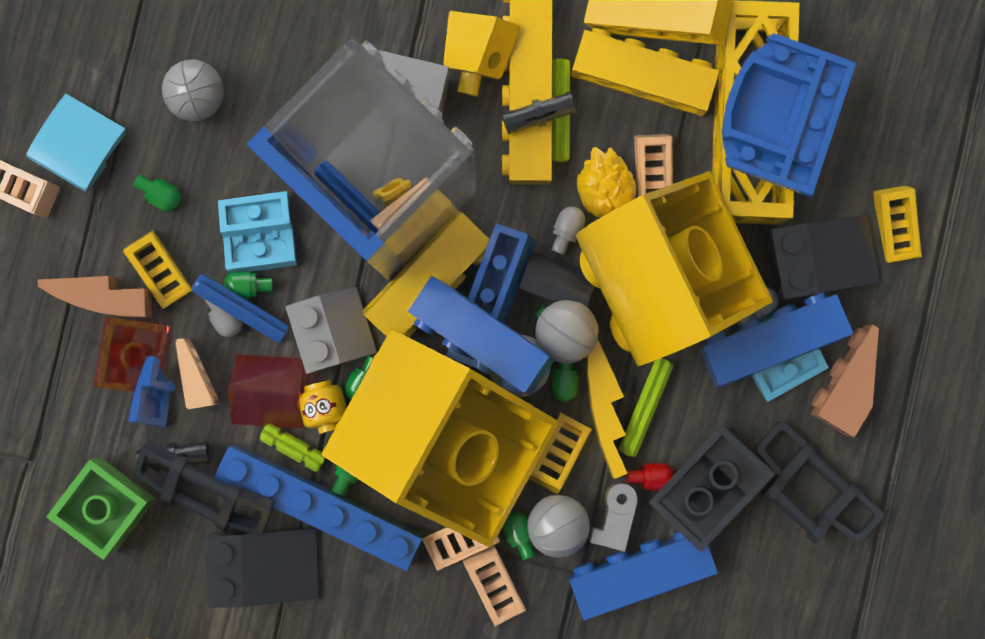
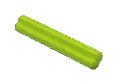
(560, 126)
(646, 407)

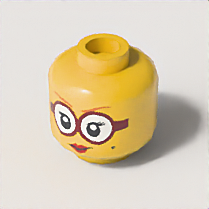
(322, 406)

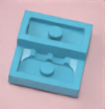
(75, 142)
(257, 232)
(790, 373)

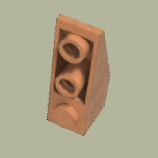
(851, 390)

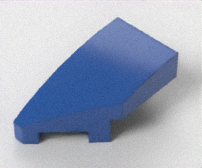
(151, 396)

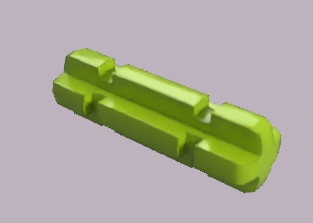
(292, 447)

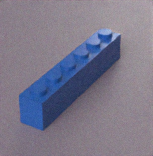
(321, 507)

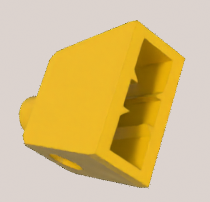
(478, 48)

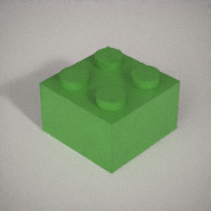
(101, 508)

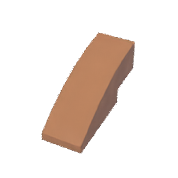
(101, 295)

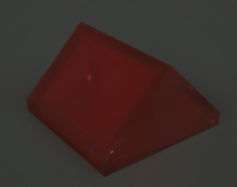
(124, 351)
(266, 391)

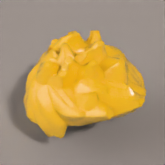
(605, 183)

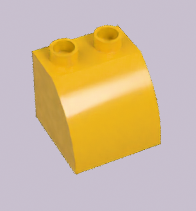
(671, 268)
(439, 439)

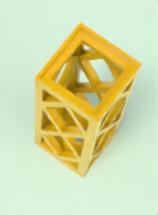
(751, 18)

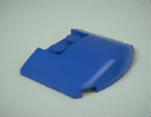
(784, 112)

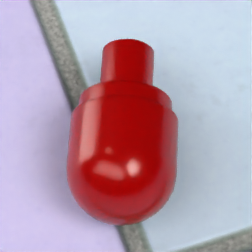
(651, 476)

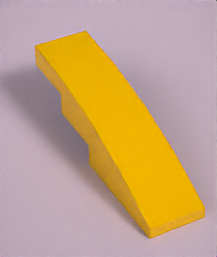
(602, 391)

